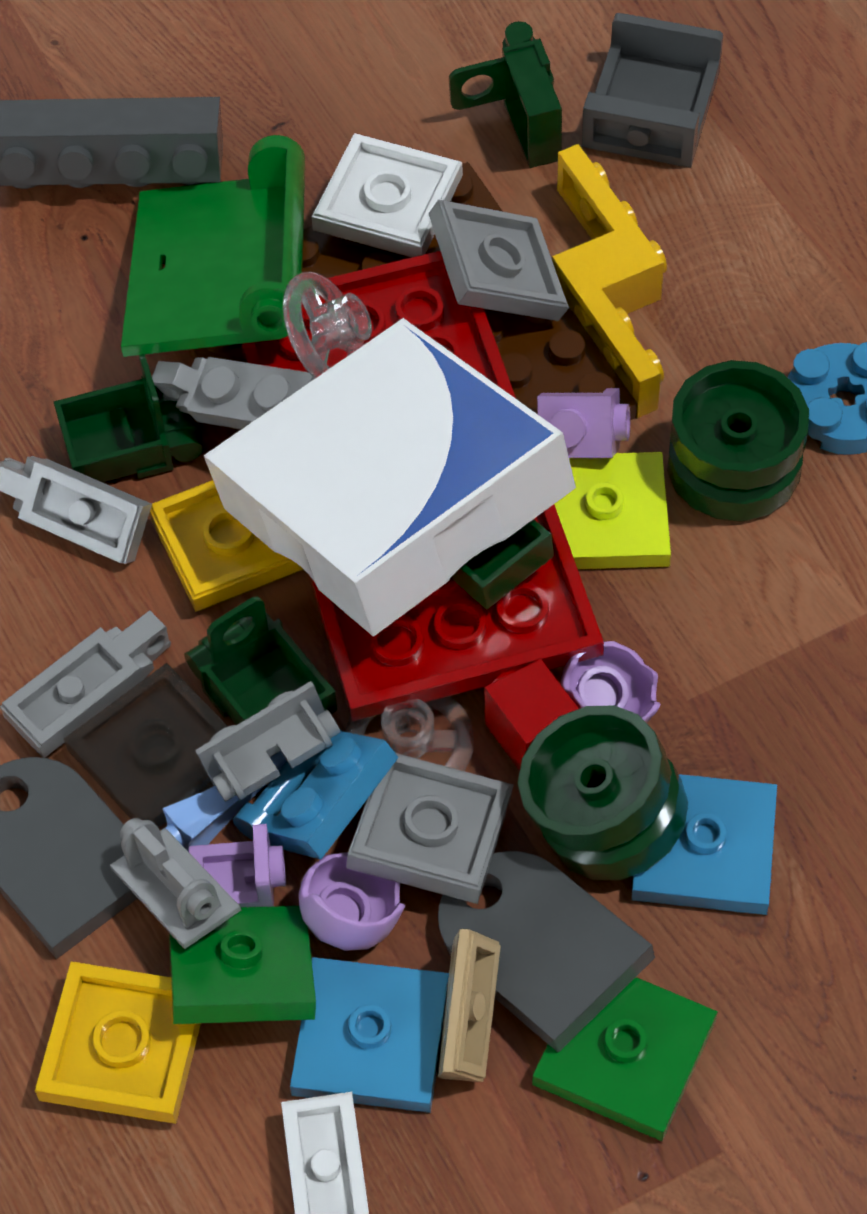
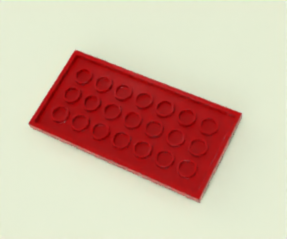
(447, 638)

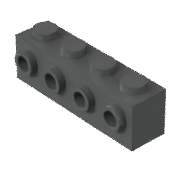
(110, 141)

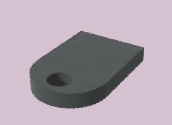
(59, 854)
(558, 945)

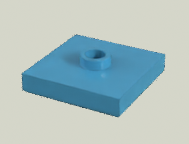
(721, 853)
(372, 1035)

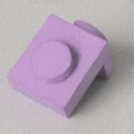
(589, 421)
(245, 868)

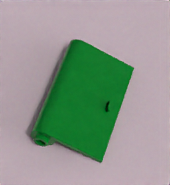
(223, 254)

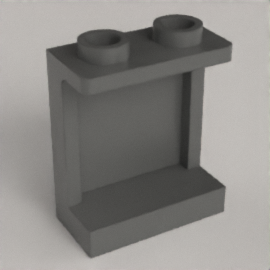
(653, 90)

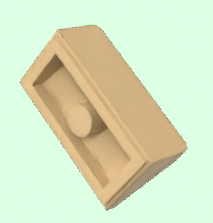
(468, 1007)

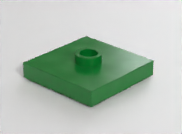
(245, 970)
(631, 1058)

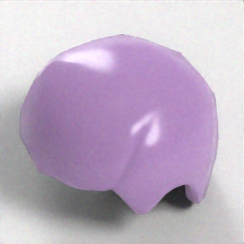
(612, 679)
(348, 905)

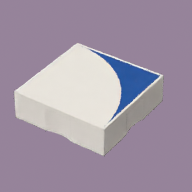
(391, 473)

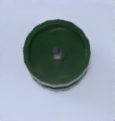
(737, 440)
(603, 792)

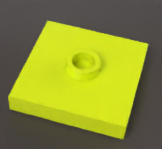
(617, 512)

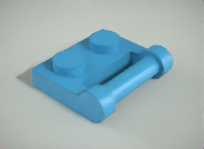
(327, 798)

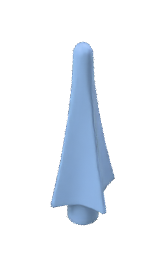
(206, 814)

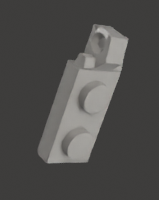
(226, 390)
(76, 507)
(85, 682)

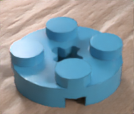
(822, 374)

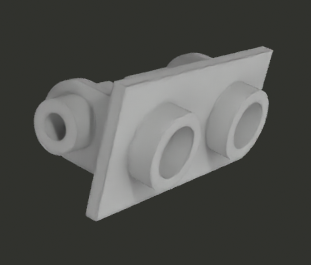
(240, 754)
(171, 882)

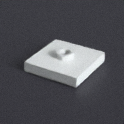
(385, 195)

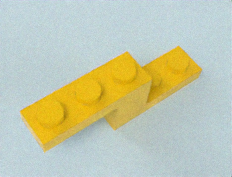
(610, 274)

